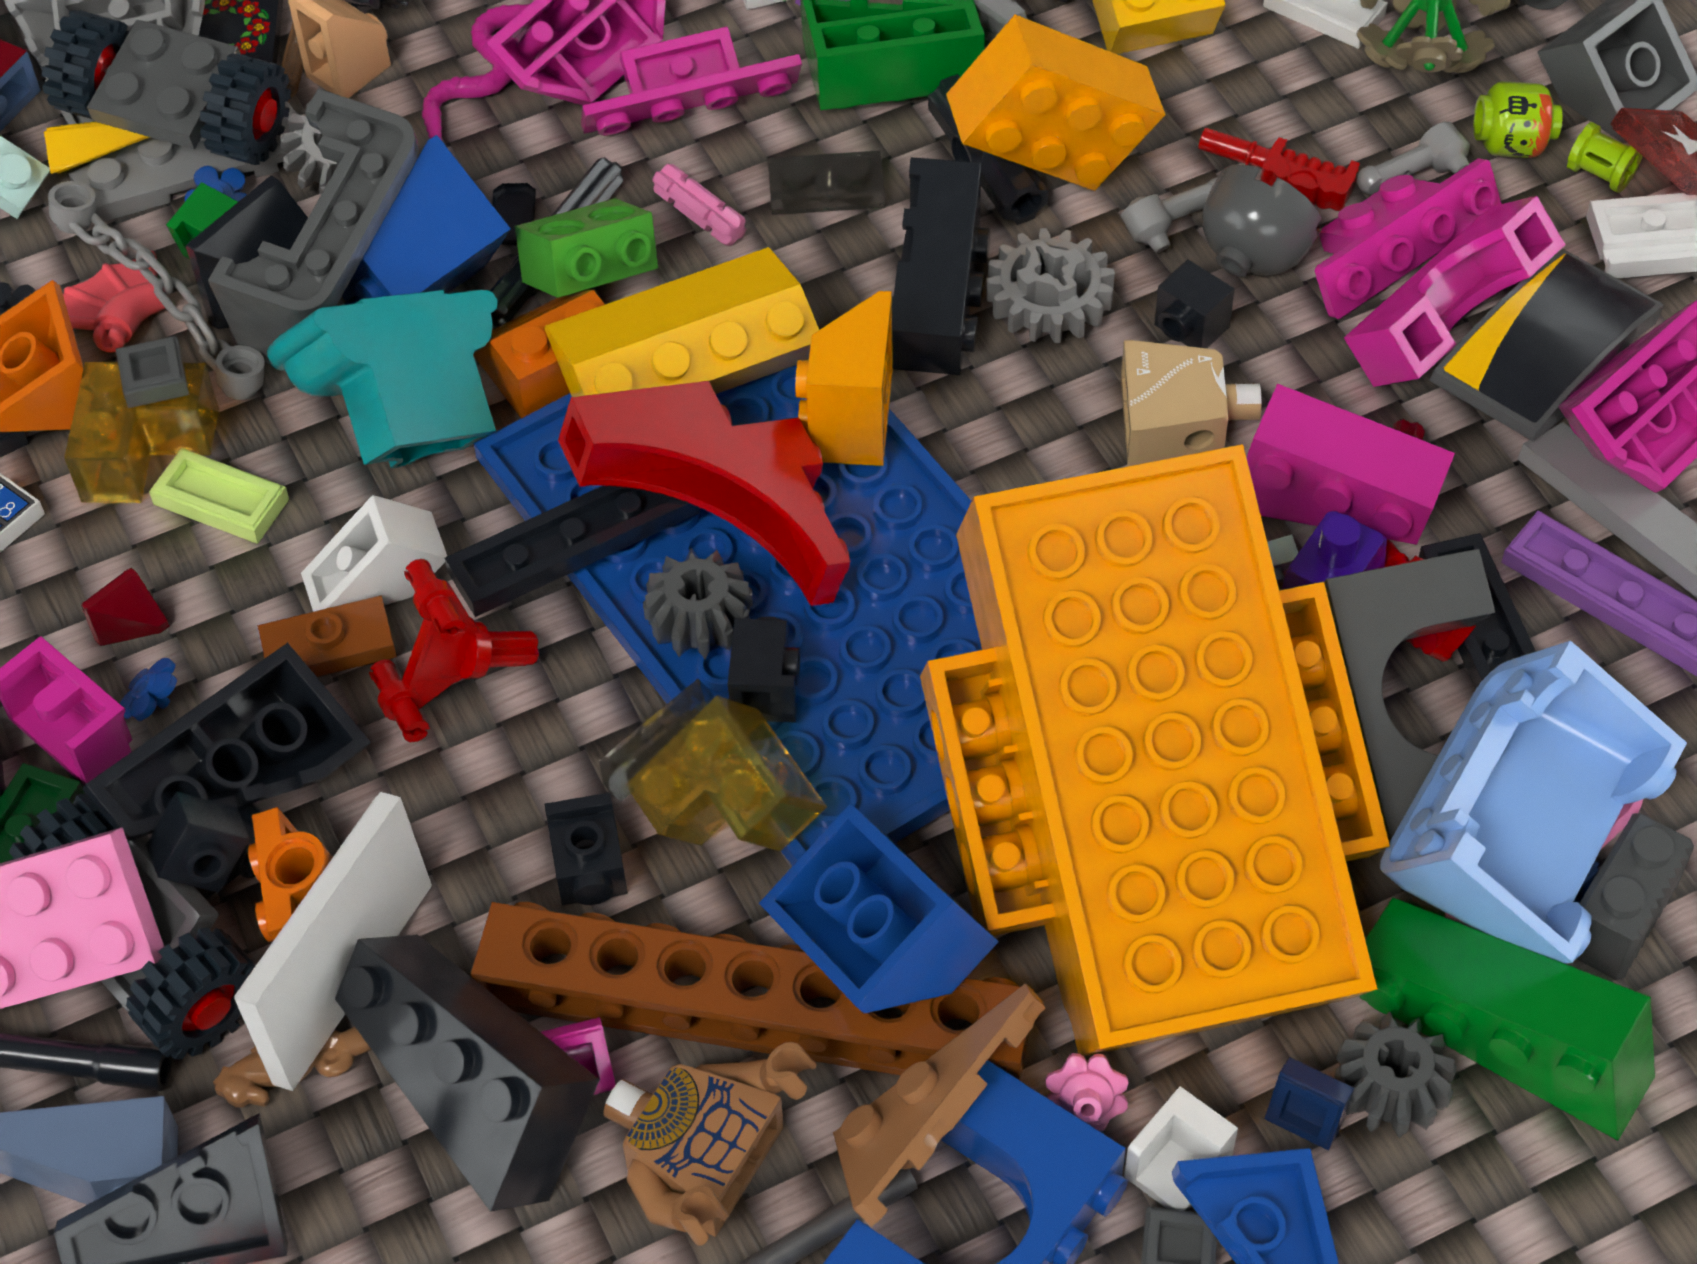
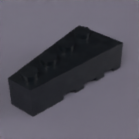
(470, 1067)

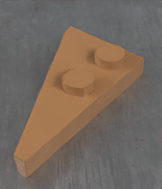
(925, 1104)

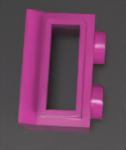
(64, 711)

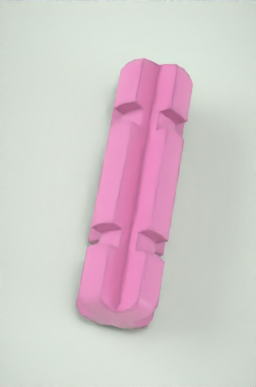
(699, 204)

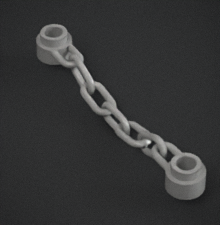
(237, 367)

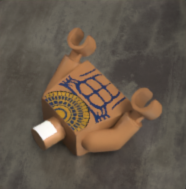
(703, 1135)

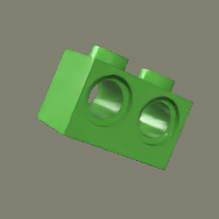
(586, 247)

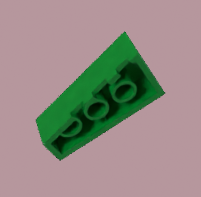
(1517, 1013)

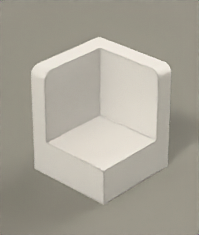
(1176, 1133)

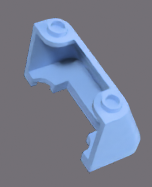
(1530, 799)

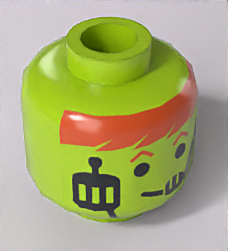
(1516, 119)

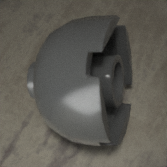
(1257, 224)

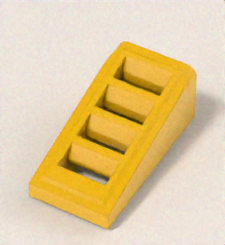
(83, 142)

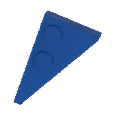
(1261, 1206)

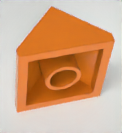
(38, 364)

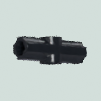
(1009, 185)

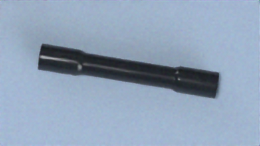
(106, 1063)

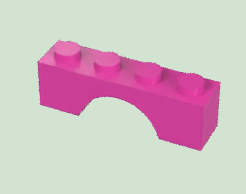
(1414, 323)

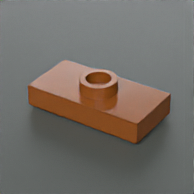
(334, 636)

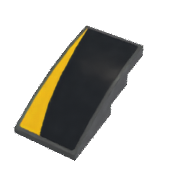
(1545, 343)

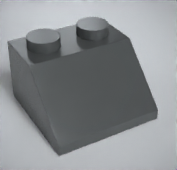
(1620, 59)

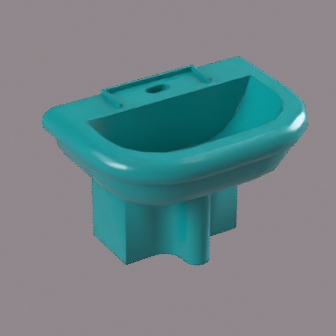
(400, 368)

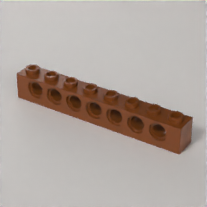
(712, 1008)

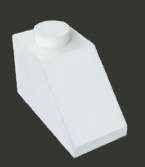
(372, 554)

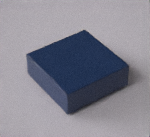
(1309, 1103)

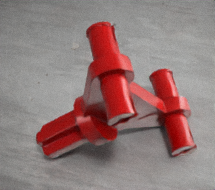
(445, 652)

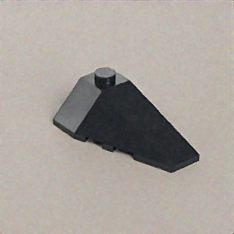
(240, 746)

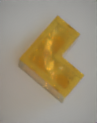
(114, 443)
(729, 771)

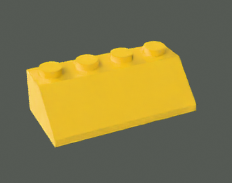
(706, 326)

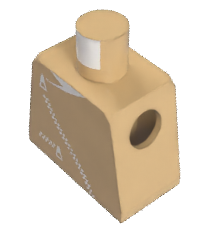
(1179, 401)

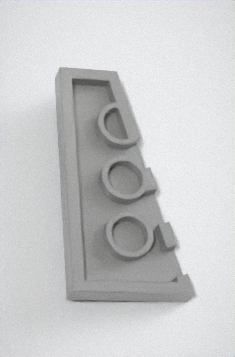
(153, 170)

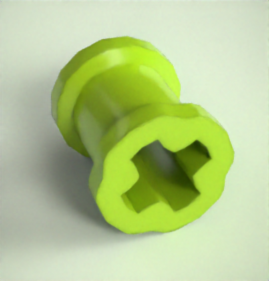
(1604, 157)

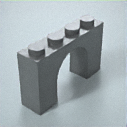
(1371, 618)

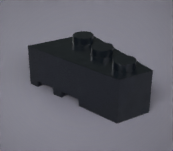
(938, 267)

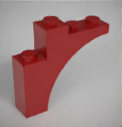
(749, 474)

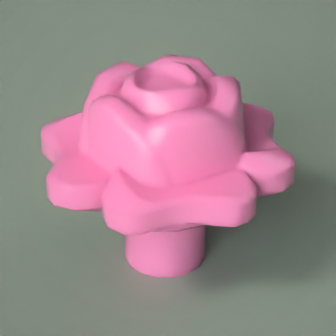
(1089, 1089)

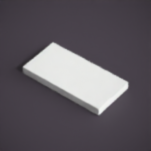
(361, 894)

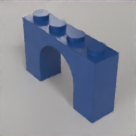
(1042, 1153)

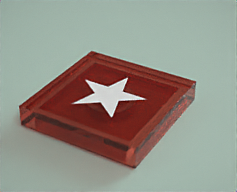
(1665, 140)

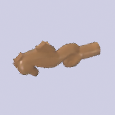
(243, 1080)

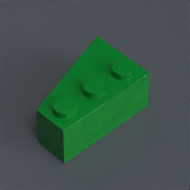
(885, 50)

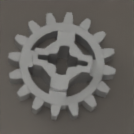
(1050, 285)

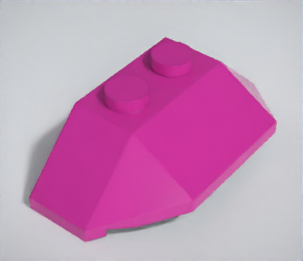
(574, 45)
(1644, 405)

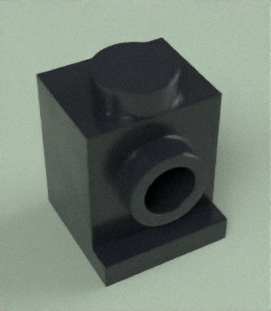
(764, 668)
(586, 849)

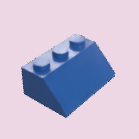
(875, 918)

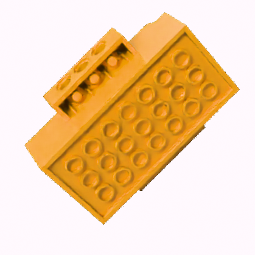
(1156, 753)

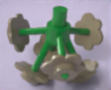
(1428, 52)

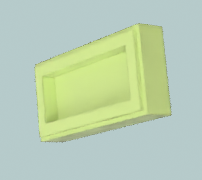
(219, 495)

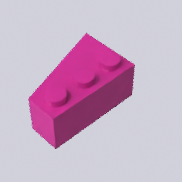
(1328, 459)

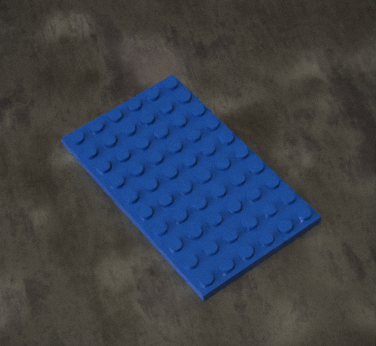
(903, 602)

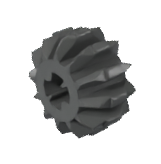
(696, 602)
(1396, 1074)

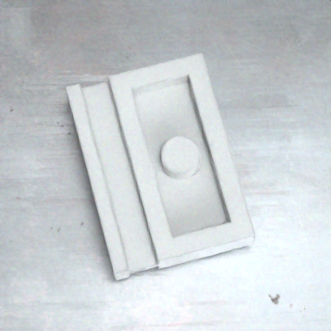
(1645, 234)

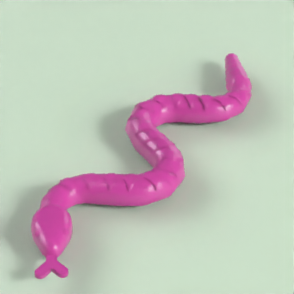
(471, 86)

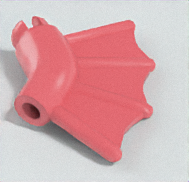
(112, 304)

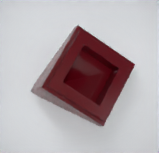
(123, 611)

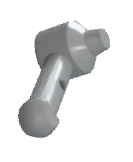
(1439, 147)
(1150, 217)

